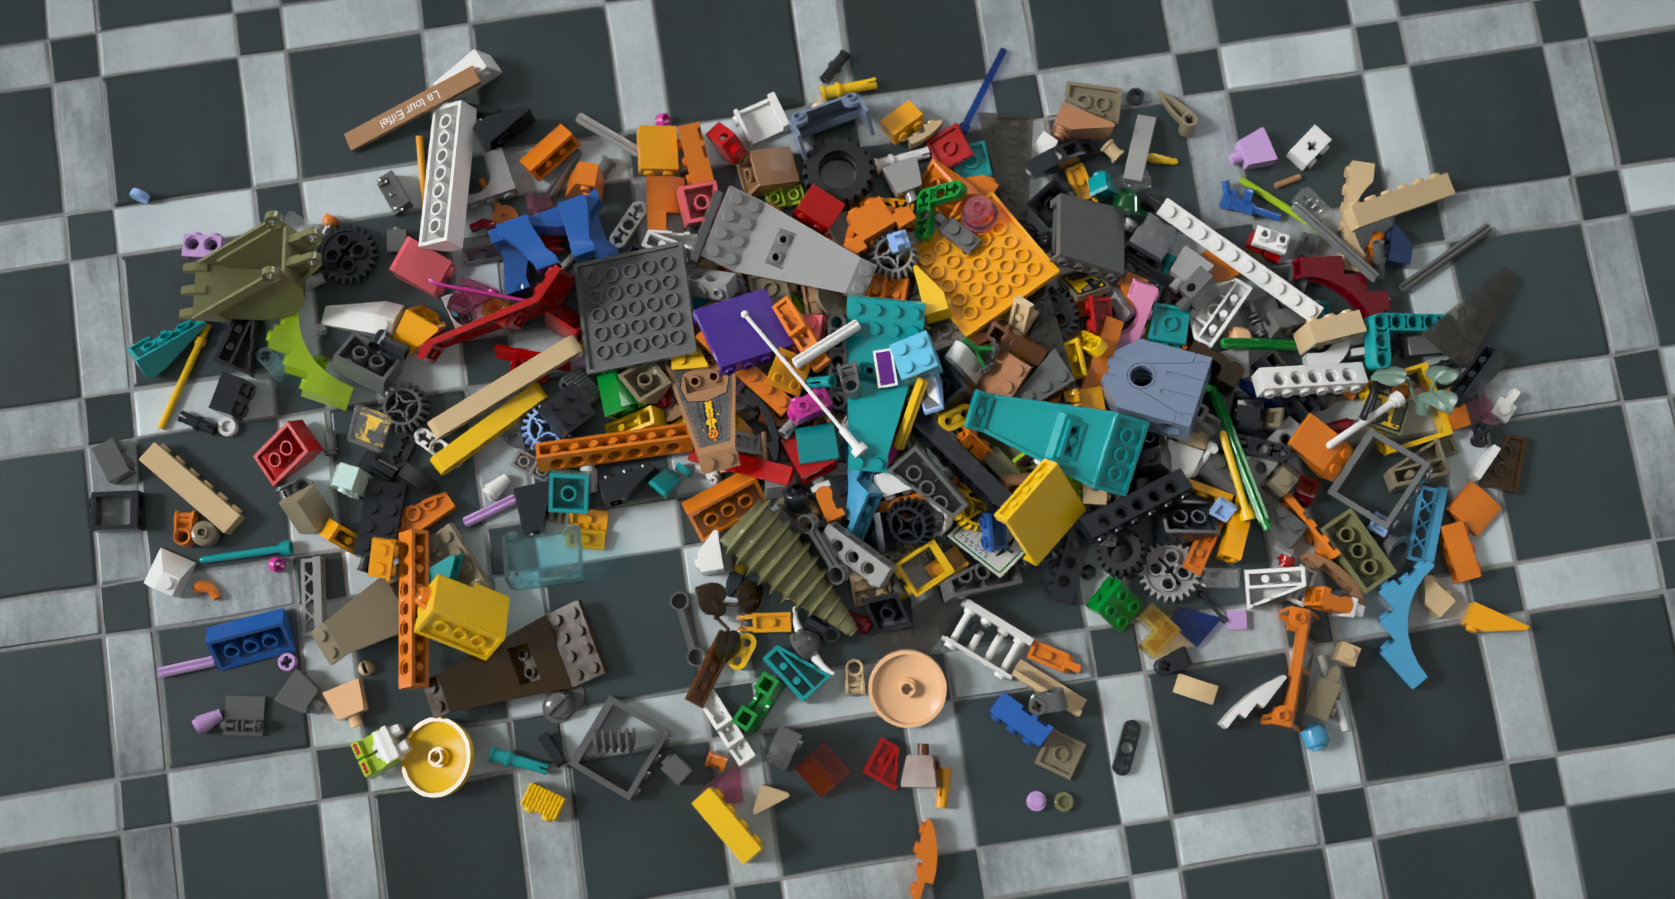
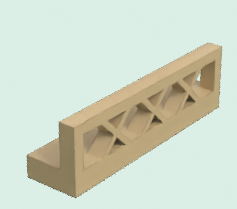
(1041, 682)

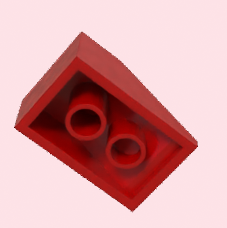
(287, 451)

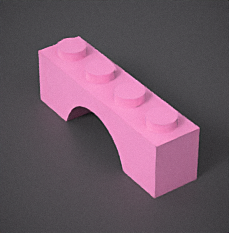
(1142, 296)

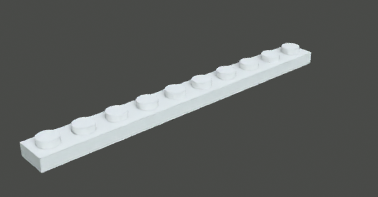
(1239, 260)

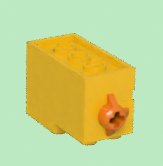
(462, 616)

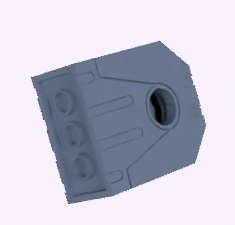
(1173, 391)

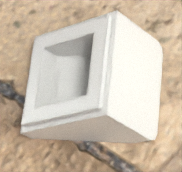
(1044, 143)

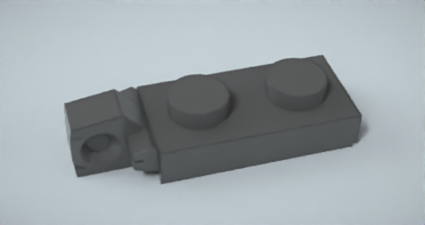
(957, 234)

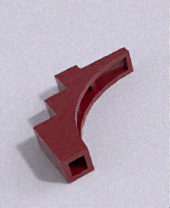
(1352, 287)

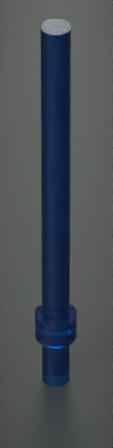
(982, 91)

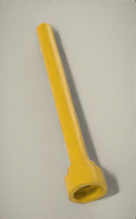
(1246, 512)

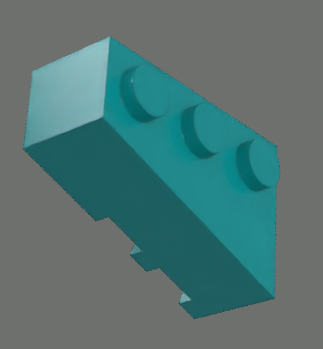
(795, 673)

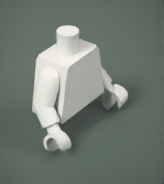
(1189, 458)

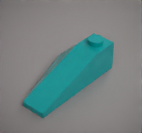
(157, 353)

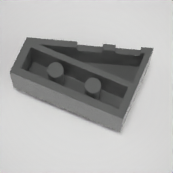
(784, 747)

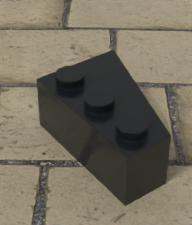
(240, 346)

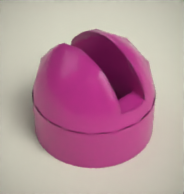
(662, 119)
(280, 567)

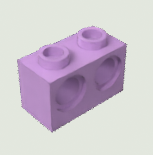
(204, 247)

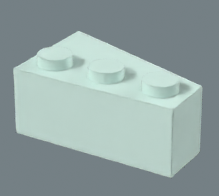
(350, 480)

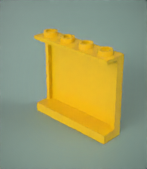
(1041, 511)

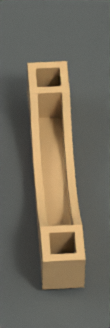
(1358, 178)

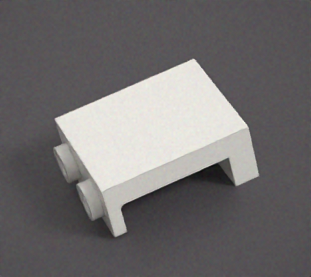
(761, 121)

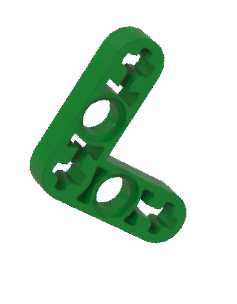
(928, 200)

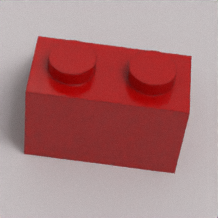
(818, 210)

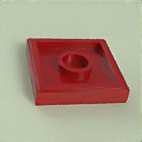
(950, 147)

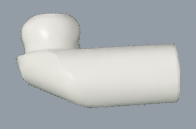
(713, 478)

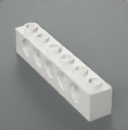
(1309, 379)

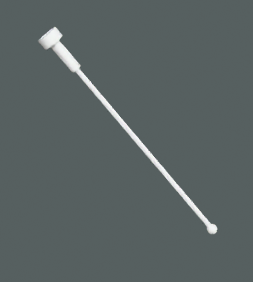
(858, 448)

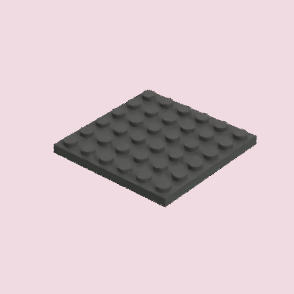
(635, 308)

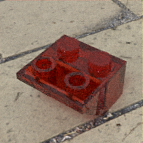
(822, 770)

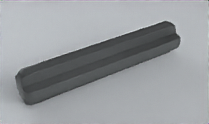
(563, 173)

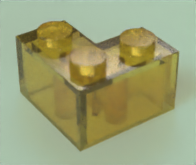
(1160, 630)

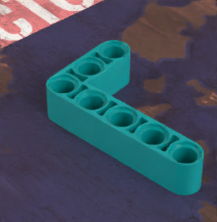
(1380, 333)

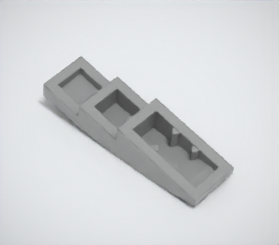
(1139, 149)

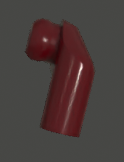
(482, 224)

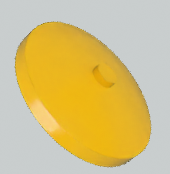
(439, 757)

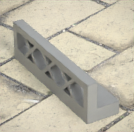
(319, 593)

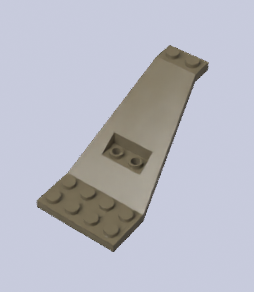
(375, 611)

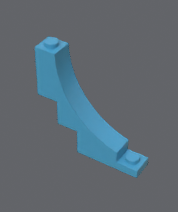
(862, 497)

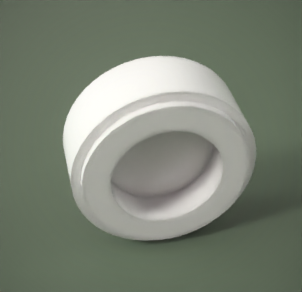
(228, 427)

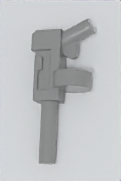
(1120, 304)

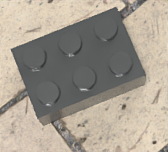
(364, 367)

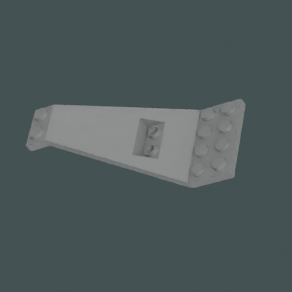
(750, 232)

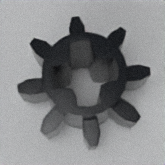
(1163, 294)

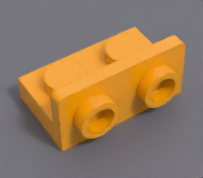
(383, 558)
(956, 560)

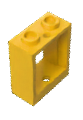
(935, 549)

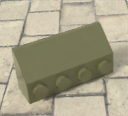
(1359, 551)

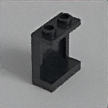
(878, 535)

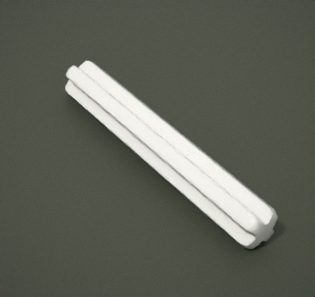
(826, 343)

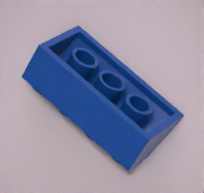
(250, 639)

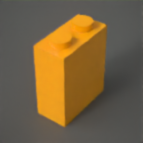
(657, 150)

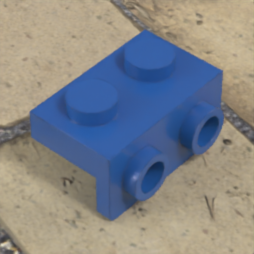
(993, 532)

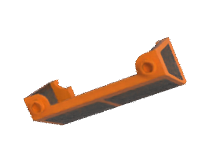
(1305, 625)

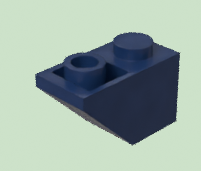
(1397, 248)

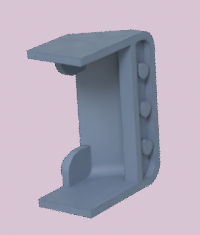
(827, 116)

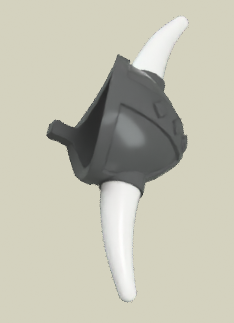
(807, 644)

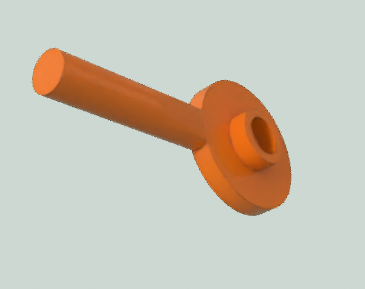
(502, 212)

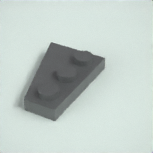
(1047, 379)

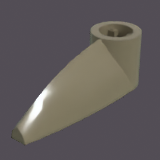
(1181, 114)

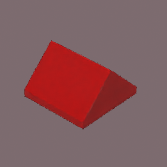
(564, 321)

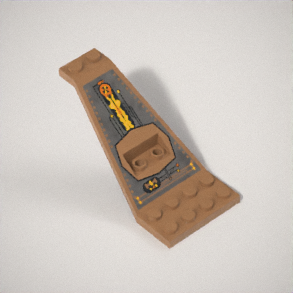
(708, 412)

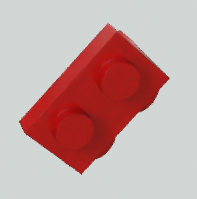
(1097, 310)

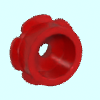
(1286, 561)

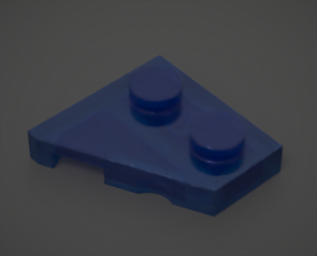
(1194, 624)

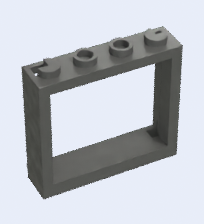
(1354, 462)
(598, 723)

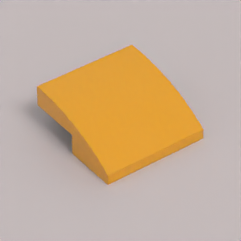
(593, 527)

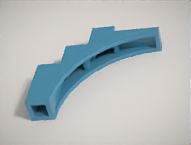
(1395, 622)

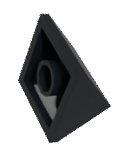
(1041, 201)
(890, 611)

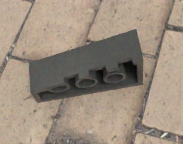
(929, 481)
(979, 581)

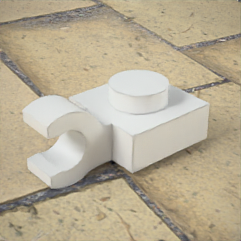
(1503, 407)

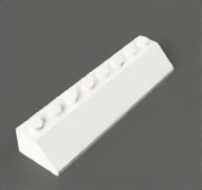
(447, 177)

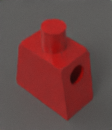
(730, 148)

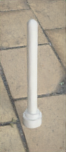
(1395, 400)

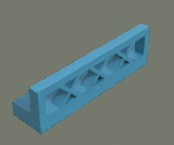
(1434, 523)

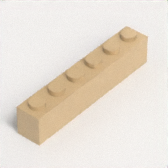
(1398, 202)
(192, 488)

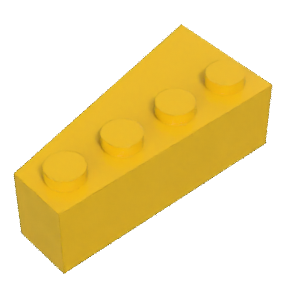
(728, 825)

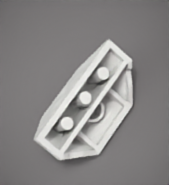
(1214, 319)

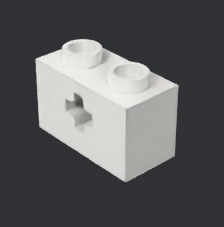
(1315, 139)

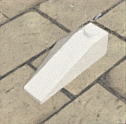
(364, 317)

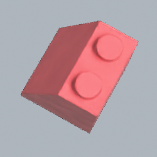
(416, 264)

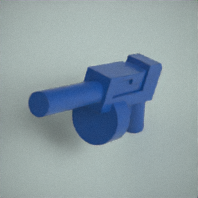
(1243, 205)

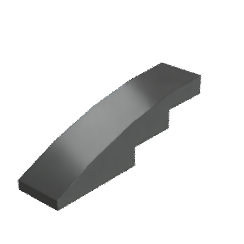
(1306, 247)

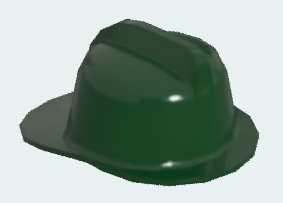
(1128, 201)

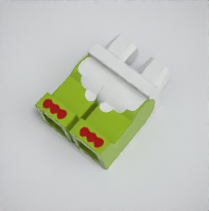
(381, 750)

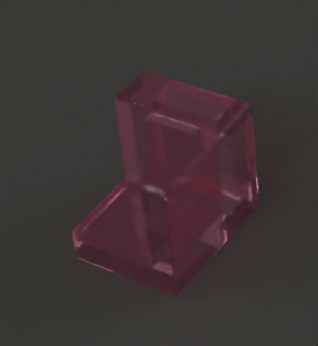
(538, 203)

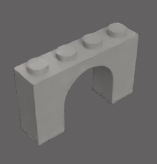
(500, 184)

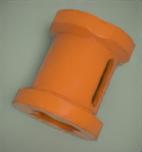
(716, 761)

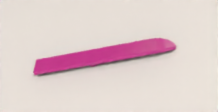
(490, 292)

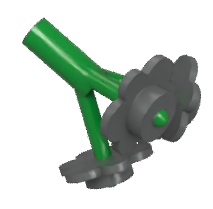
(984, 354)

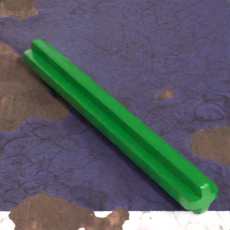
(1258, 344)

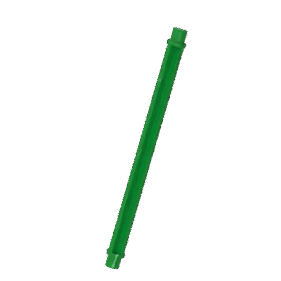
(1240, 459)

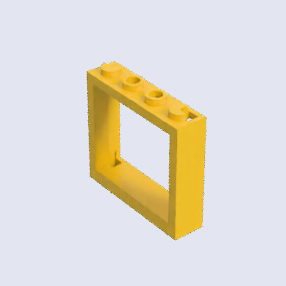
(1439, 417)

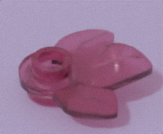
(1478, 408)

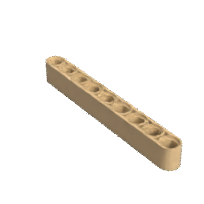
(505, 387)

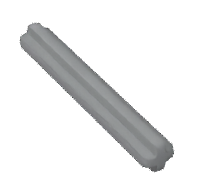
(607, 134)

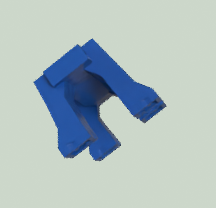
(521, 241)

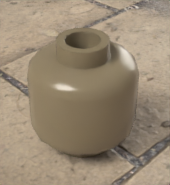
(205, 534)

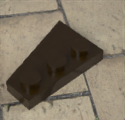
(1506, 467)

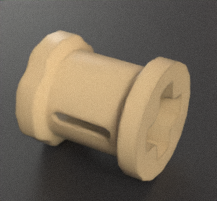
(1112, 151)

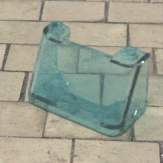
(544, 559)

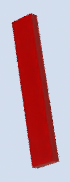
(758, 469)

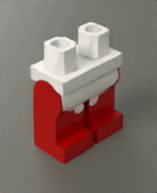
(1270, 241)

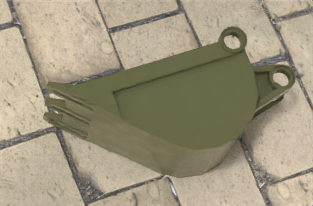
(254, 274)

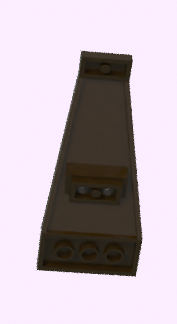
(557, 650)

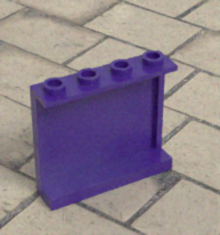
(734, 339)

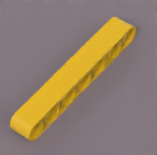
(488, 429)

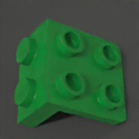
(1115, 604)

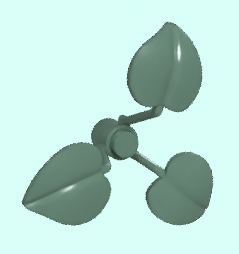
(1441, 399)

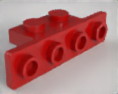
(520, 356)

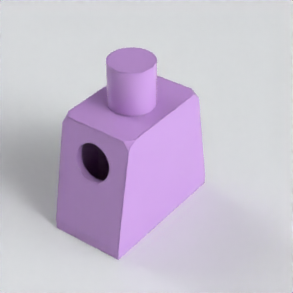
(1254, 151)

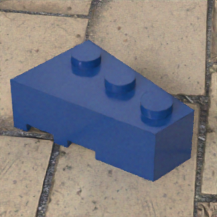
(1019, 720)

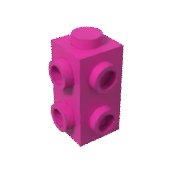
(806, 408)

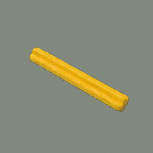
(910, 413)

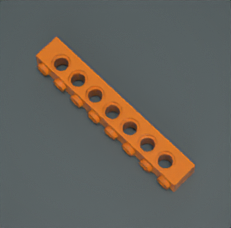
(613, 447)
(412, 577)

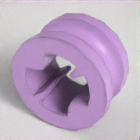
(293, 664)

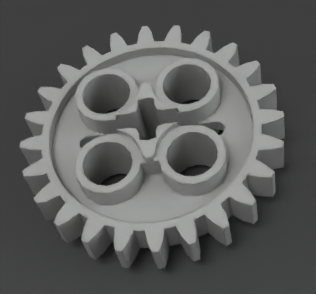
(1154, 581)

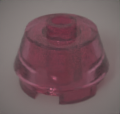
(979, 214)

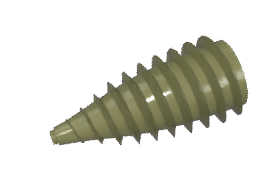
(786, 565)

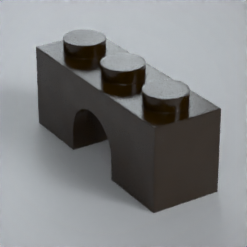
(1228, 372)

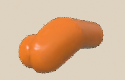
(208, 587)

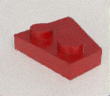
(883, 763)

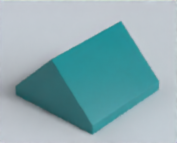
(817, 443)

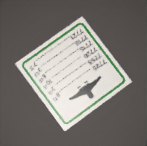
(998, 561)

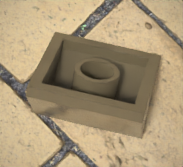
(646, 383)
(307, 510)

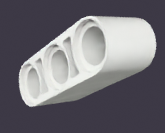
(964, 362)

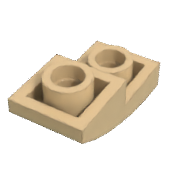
(930, 129)
(1195, 689)

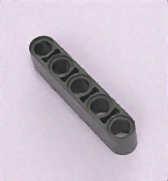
(841, 353)

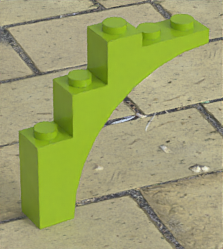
(315, 382)

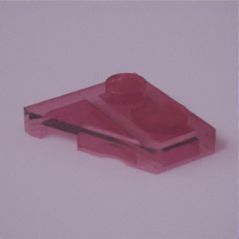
(465, 302)
(729, 784)

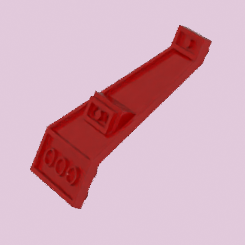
(547, 295)

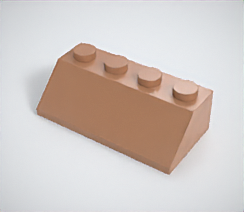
(1005, 377)

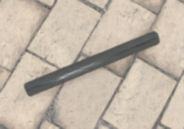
(1338, 244)
(1444, 258)

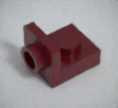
(1305, 490)

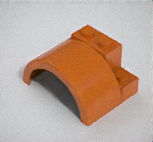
(875, 219)

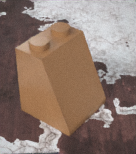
(767, 170)

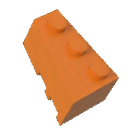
(695, 154)
(584, 180)

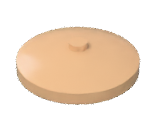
(907, 688)

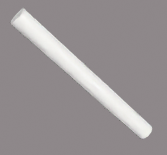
(1339, 710)

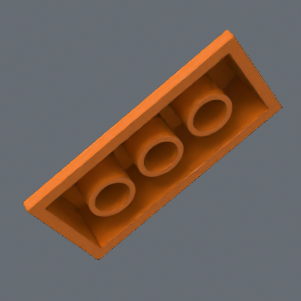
(722, 504)

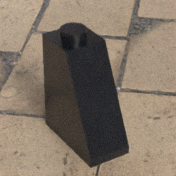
(533, 507)

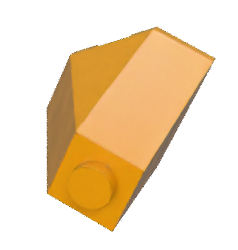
(418, 326)

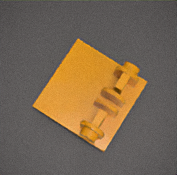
(781, 376)
(1086, 397)

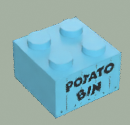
(916, 358)

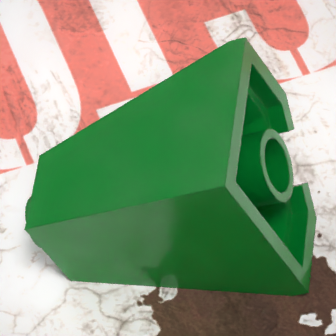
(615, 397)

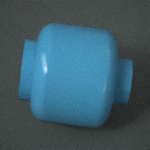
(1315, 736)

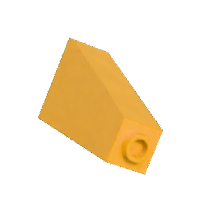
(1233, 537)

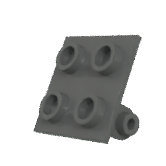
(1256, 312)
(244, 715)

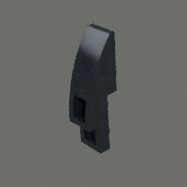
(1060, 156)

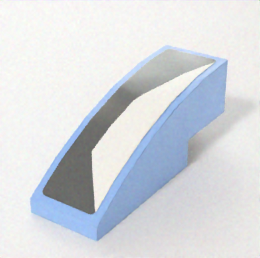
(933, 396)

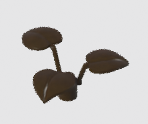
(711, 603)

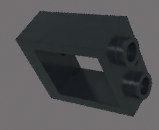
(137, 511)

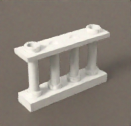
(1003, 630)

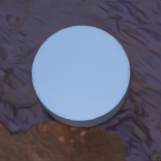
(139, 195)

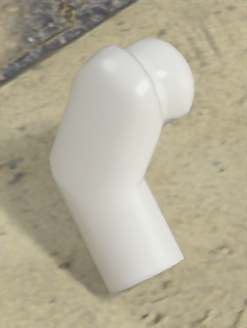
(1130, 225)

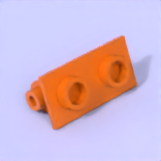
(980, 446)

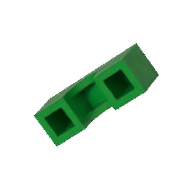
(767, 693)

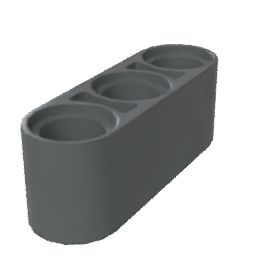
(1418, 347)

